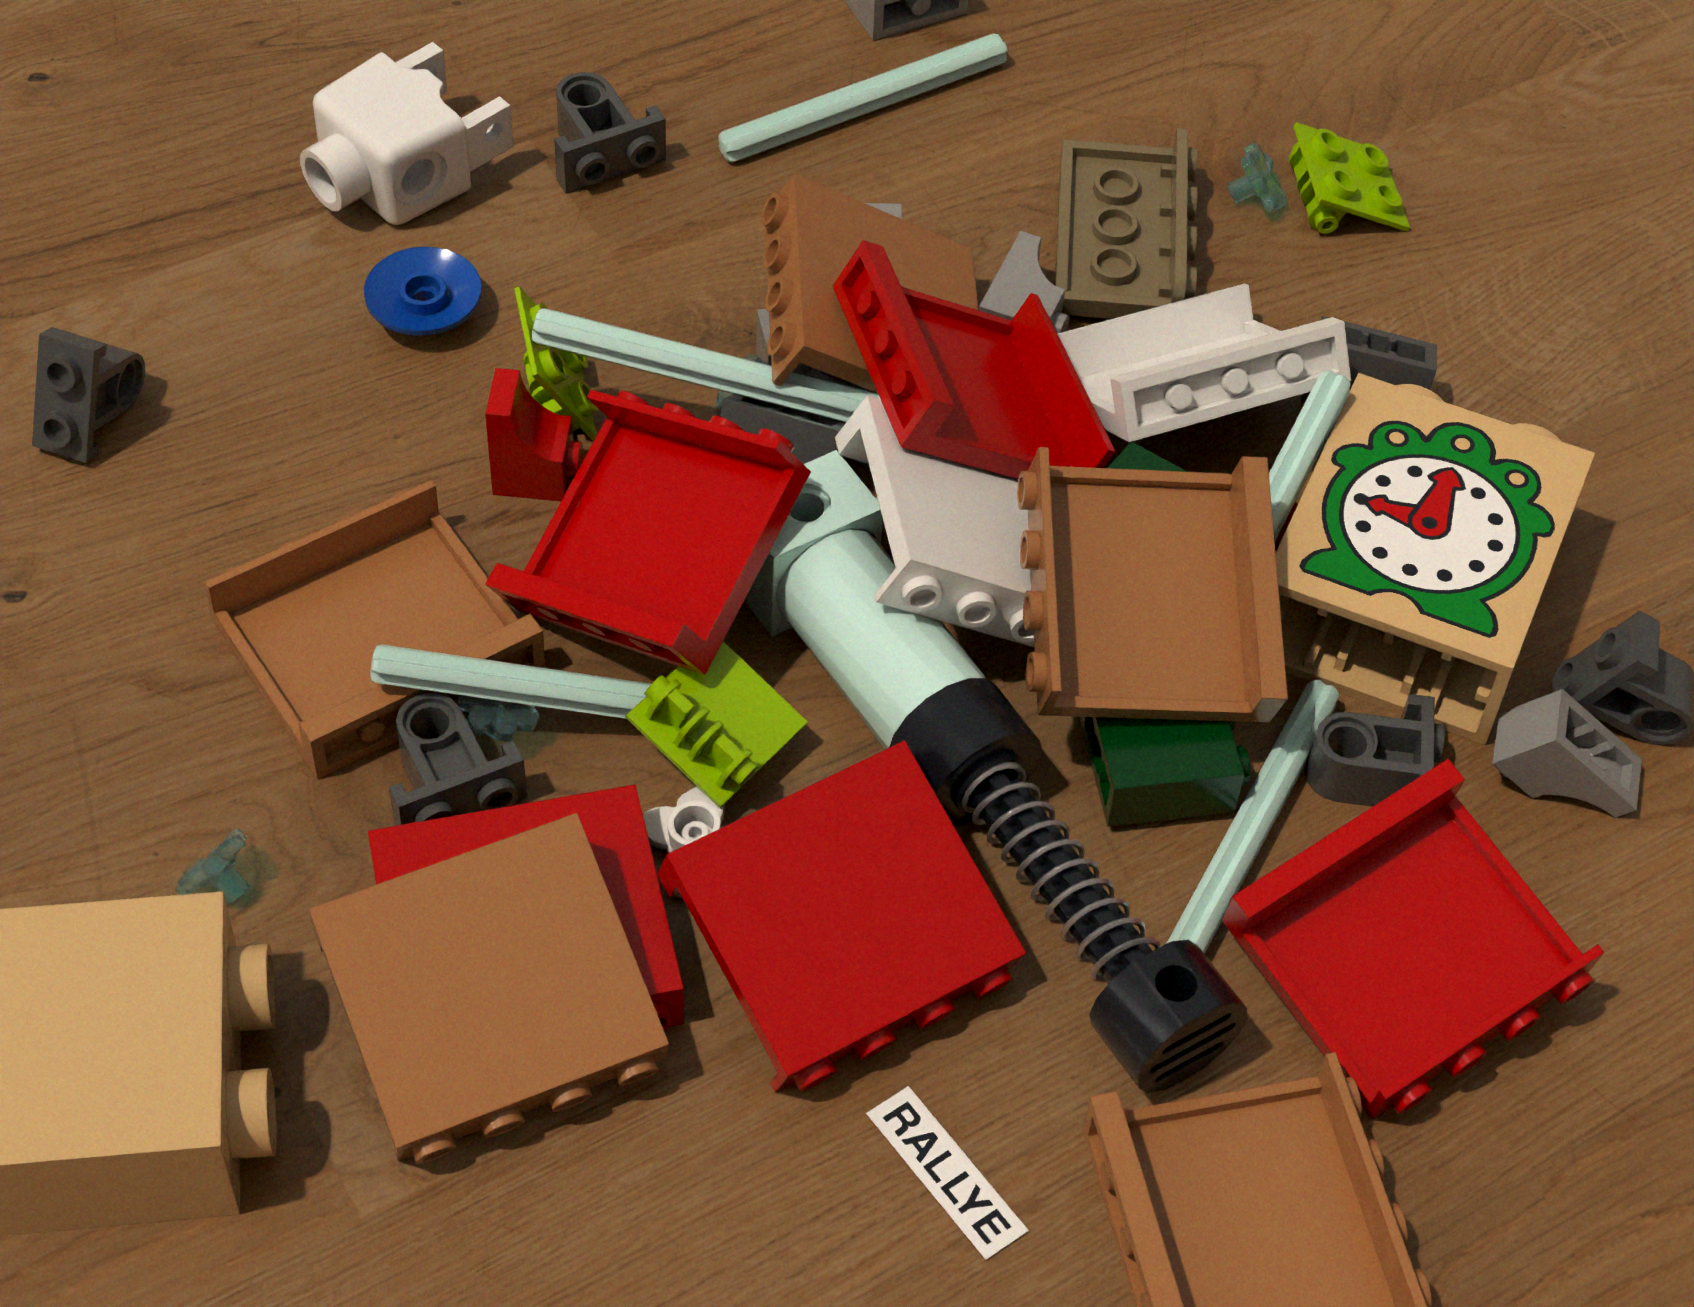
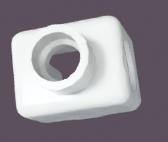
(396, 140)

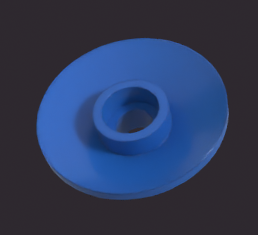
(422, 291)

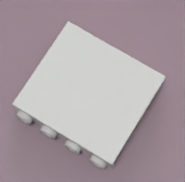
(1197, 362)
(948, 531)

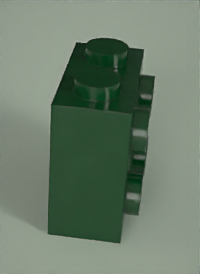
(1164, 767)

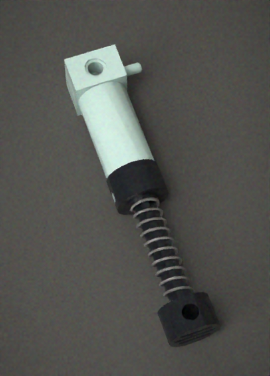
(915, 683)

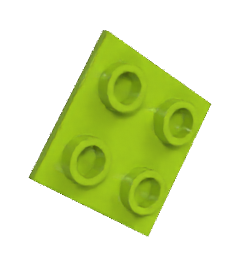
(1343, 178)
(555, 374)
(716, 723)

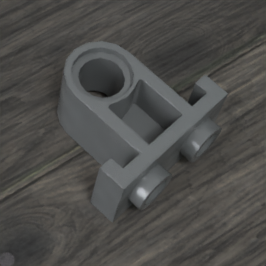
(600, 134)
(80, 390)
(1632, 683)
(1373, 756)
(450, 770)

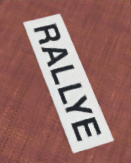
(947, 1173)

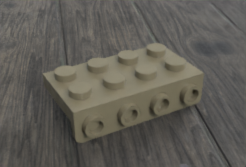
(1125, 226)

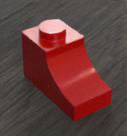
(527, 443)

